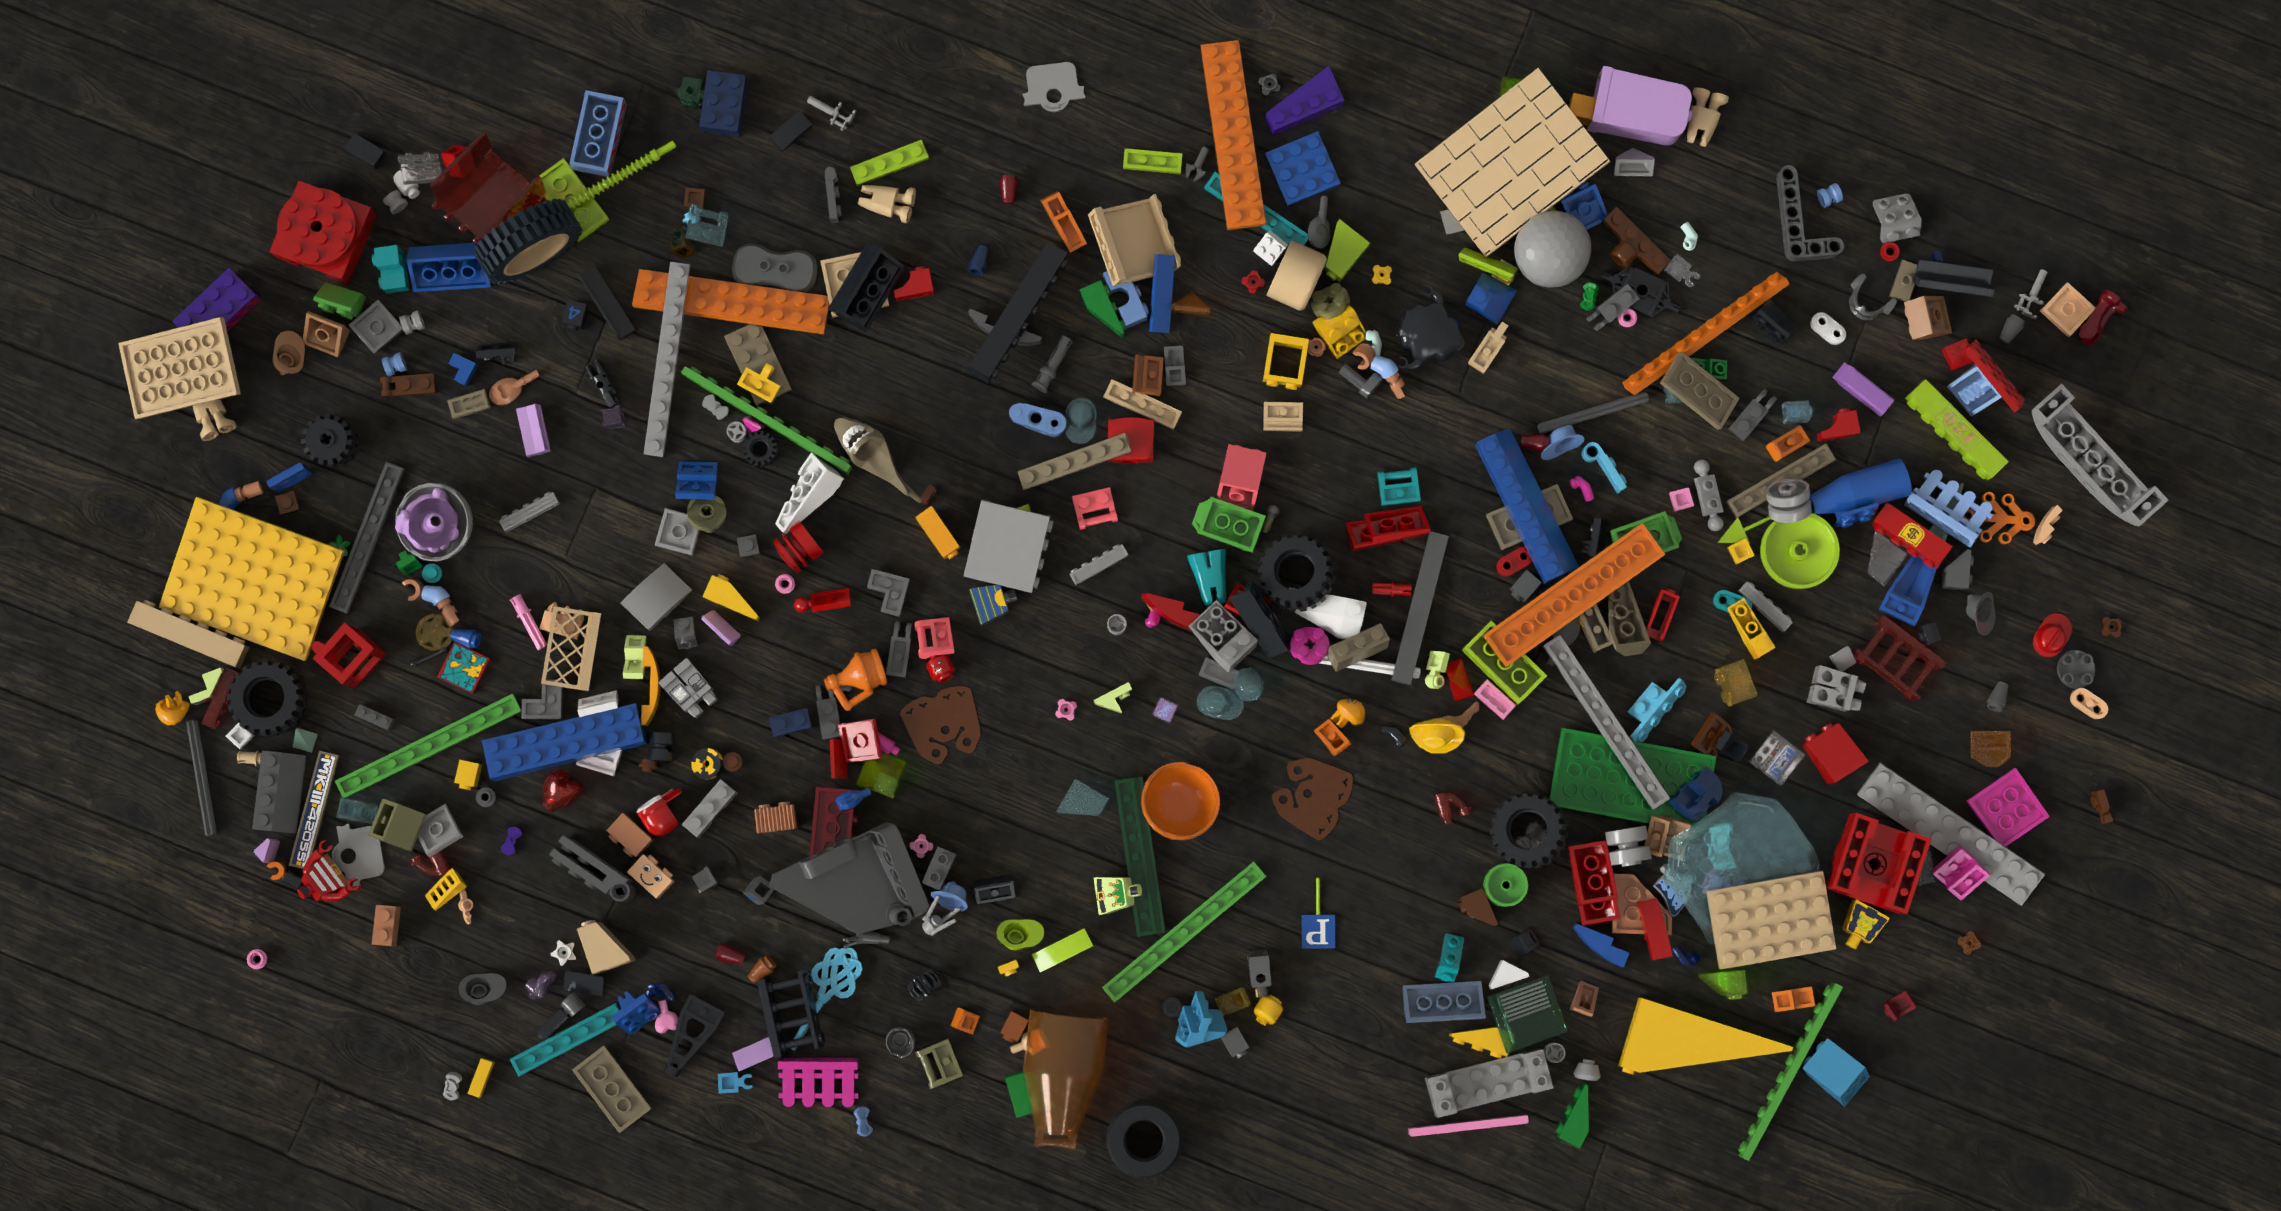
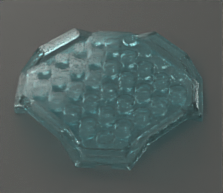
(1732, 846)

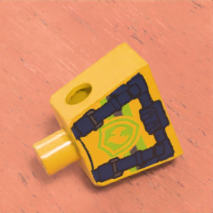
(1862, 923)

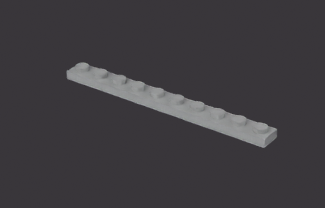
(667, 359)
(1606, 722)

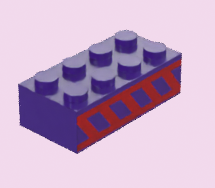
(224, 298)

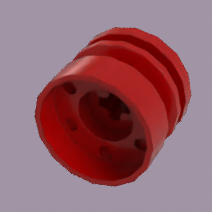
(798, 547)

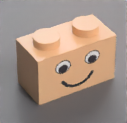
(651, 875)

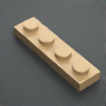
(1142, 404)

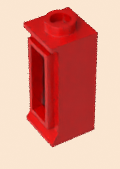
(1669, 596)

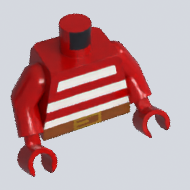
(324, 879)

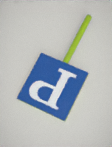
(1318, 929)

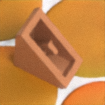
(1585, 999)

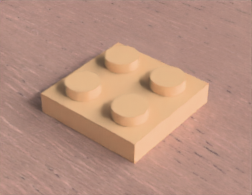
(2067, 309)

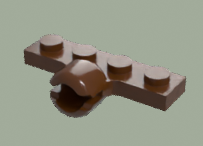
(1633, 243)

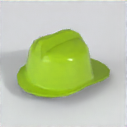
(1020, 933)

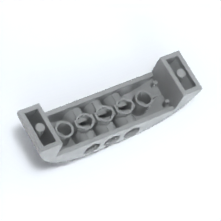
(2093, 460)

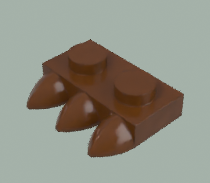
(1709, 734)

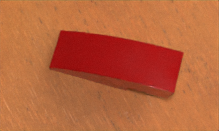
(1170, 610)
(1654, 929)

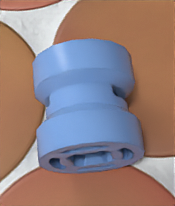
(1829, 195)
(394, 364)

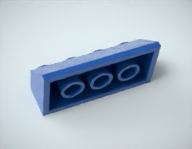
(445, 268)

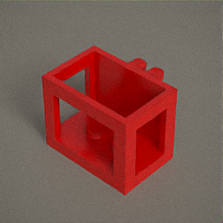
(338, 645)

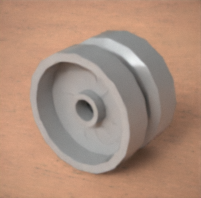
(1789, 500)

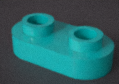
(1730, 598)

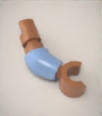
(1381, 365)
(435, 595)

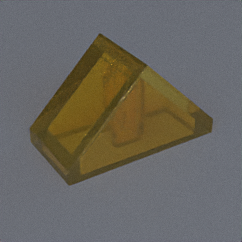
(1233, 1001)

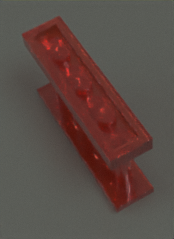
(1917, 650)

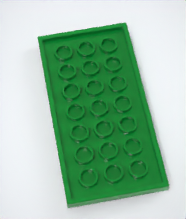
(1595, 782)

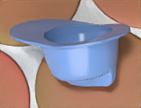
(1561, 441)
(951, 896)

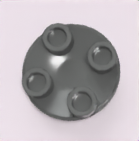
(2076, 669)

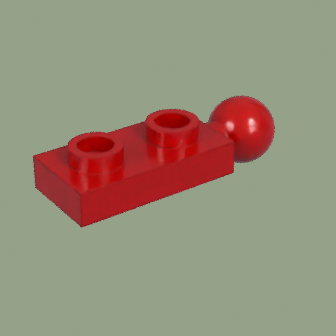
(824, 601)

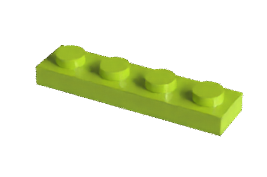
(889, 163)

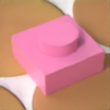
(1681, 499)

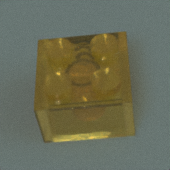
(1735, 683)

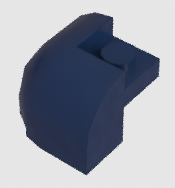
(1697, 794)

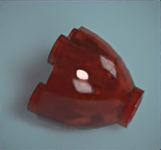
(560, 790)

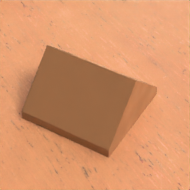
(324, 334)

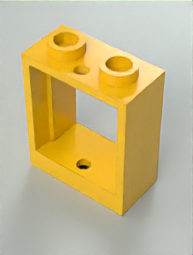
(1286, 341)

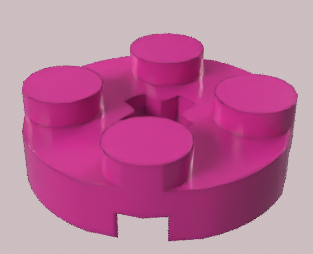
(1309, 635)

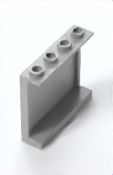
(1008, 546)

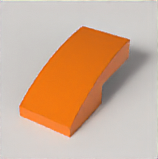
(1793, 999)

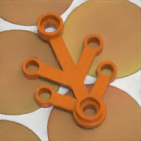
(2002, 519)

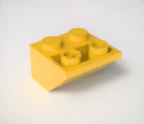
(1341, 332)

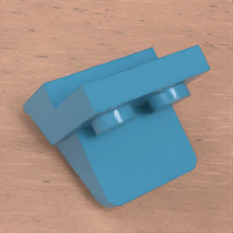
(1199, 1023)

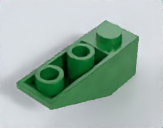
(1098, 304)
(1576, 1123)

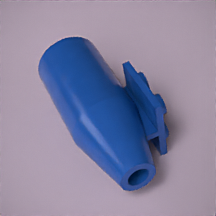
(1860, 493)

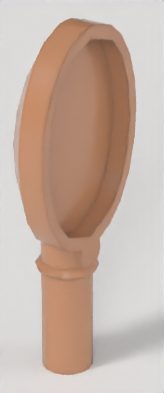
(509, 389)

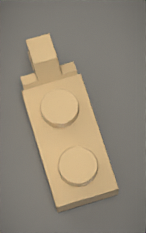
(1488, 348)

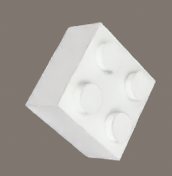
(1270, 248)

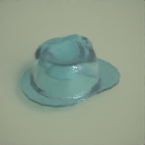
(1080, 420)
(1220, 703)

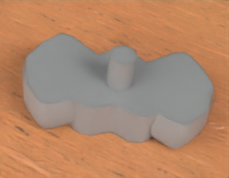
(715, 407)
(452, 1084)

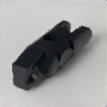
(603, 383)

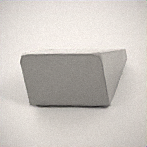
(1843, 659)

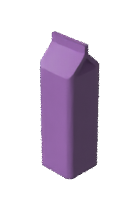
(1863, 389)

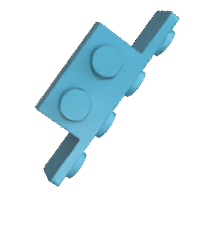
(1652, 706)

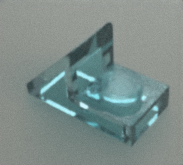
(357, 810)

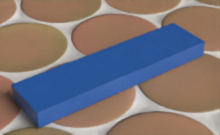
(1162, 293)

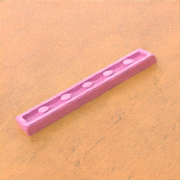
(1468, 1125)

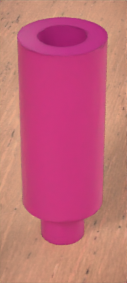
(887, 745)

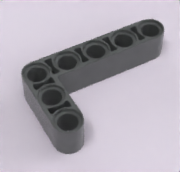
(1796, 223)

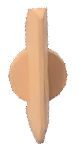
(465, 906)

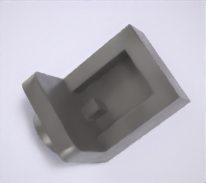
(685, 633)

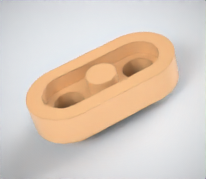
(2088, 702)

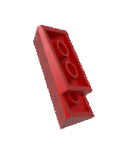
(1387, 528)
(1594, 883)

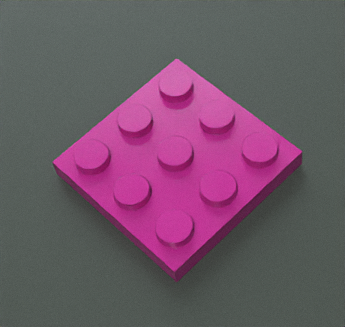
(2007, 808)

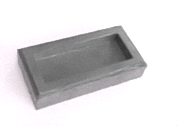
(1215, 672)

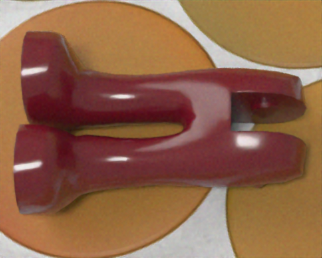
(2107, 305)

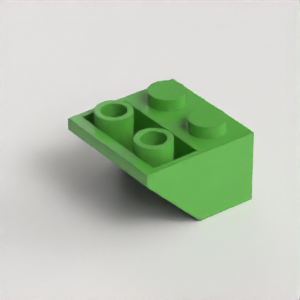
(340, 300)

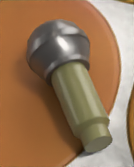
(1272, 512)

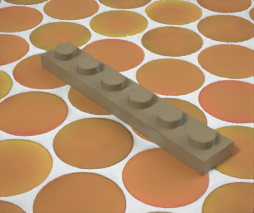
(1075, 461)

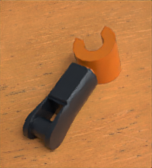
(289, 877)

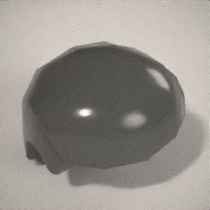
(900, 1042)

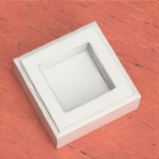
(239, 736)

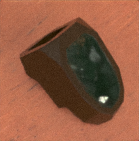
(679, 245)

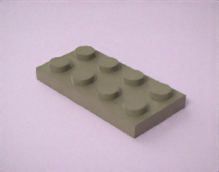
(753, 350)
(1699, 390)
(1504, 528)
(612, 1089)

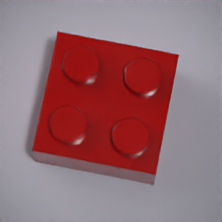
(1956, 356)

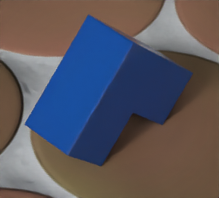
(465, 367)

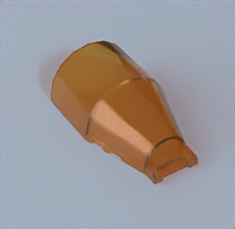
(1063, 1072)

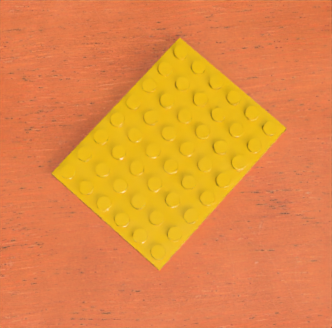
(251, 578)

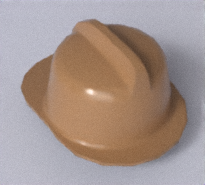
(288, 353)

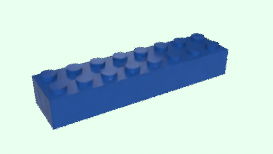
(564, 742)

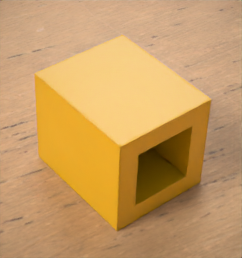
(468, 774)

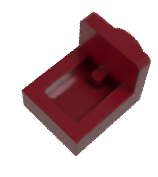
(1899, 1005)

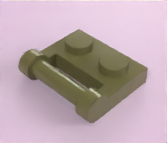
(945, 1061)

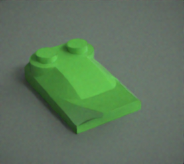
(1229, 524)
(1660, 526)

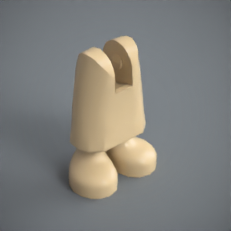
(1705, 118)
(884, 199)
(212, 410)

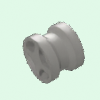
(395, 202)
(734, 429)

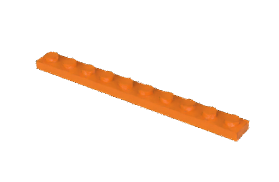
(1706, 332)

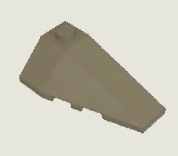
(1626, 623)

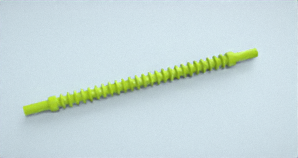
(653, 156)

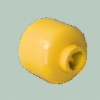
(1268, 1010)

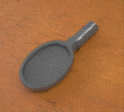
(1319, 228)
(1568, 633)

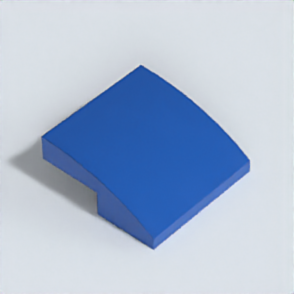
(696, 480)

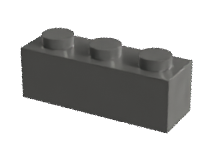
(374, 717)

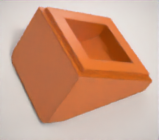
(965, 1021)

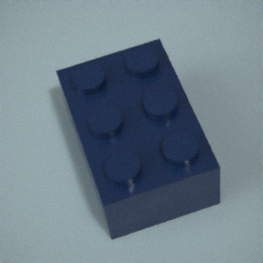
(723, 103)

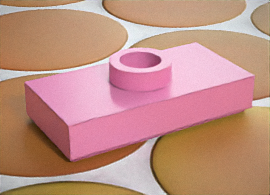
(1495, 699)

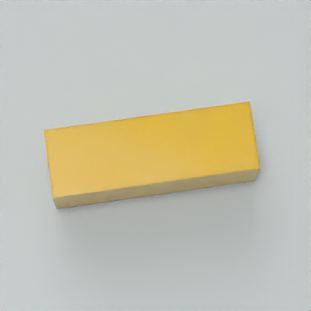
(481, 1077)

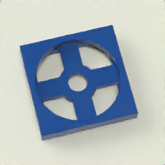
(289, 477)

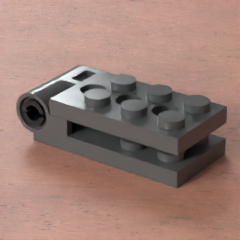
(610, 885)

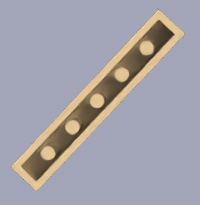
(187, 634)

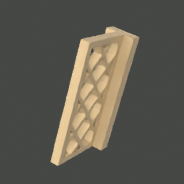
(588, 649)

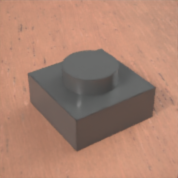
(748, 546)

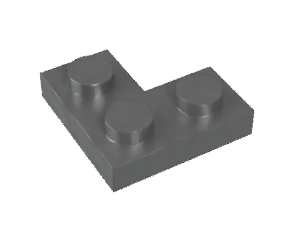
(893, 586)
(546, 708)

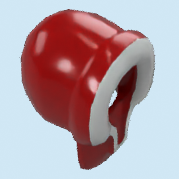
(657, 815)

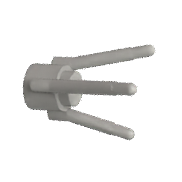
(934, 923)

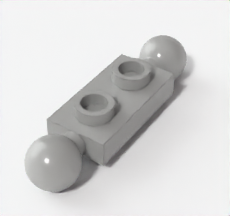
(1708, 495)

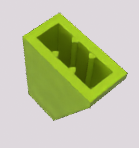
(1344, 251)

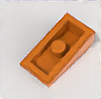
(1787, 443)

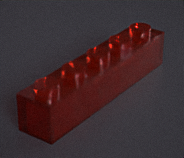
(219, 701)

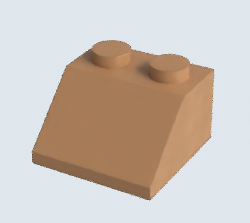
(1927, 317)

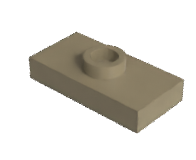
(1904, 281)
(469, 404)

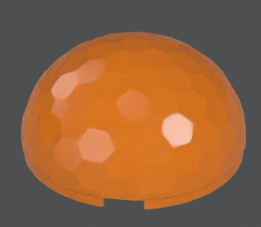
(1180, 801)

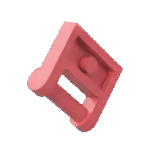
(1093, 502)
(940, 634)

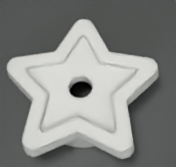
(564, 957)

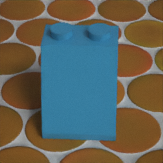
(1836, 1071)

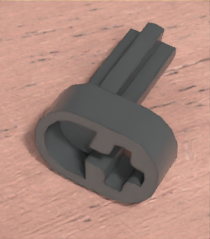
(1366, 387)

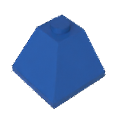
(1490, 298)

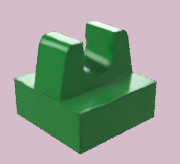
(408, 563)

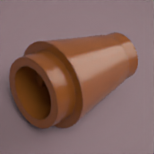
(762, 969)

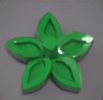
(341, 545)

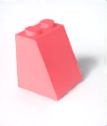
(1241, 476)

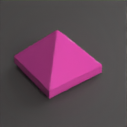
(752, 424)

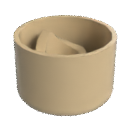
(1297, 276)

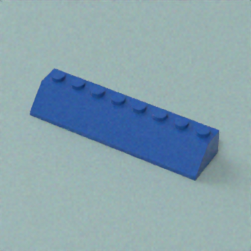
(1526, 506)

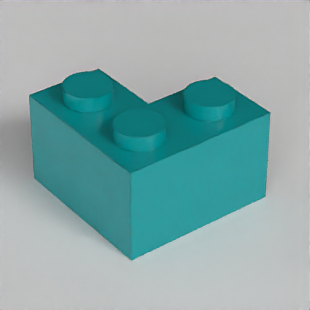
(393, 268)

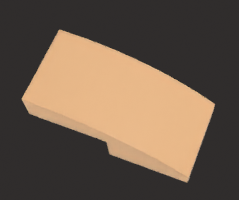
(2044, 529)

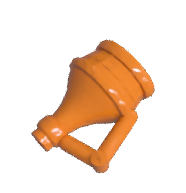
(863, 672)

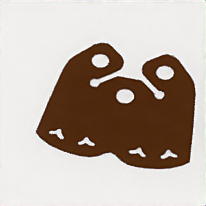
(941, 712)
(1323, 802)

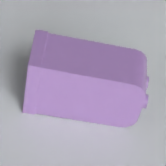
(1640, 107)

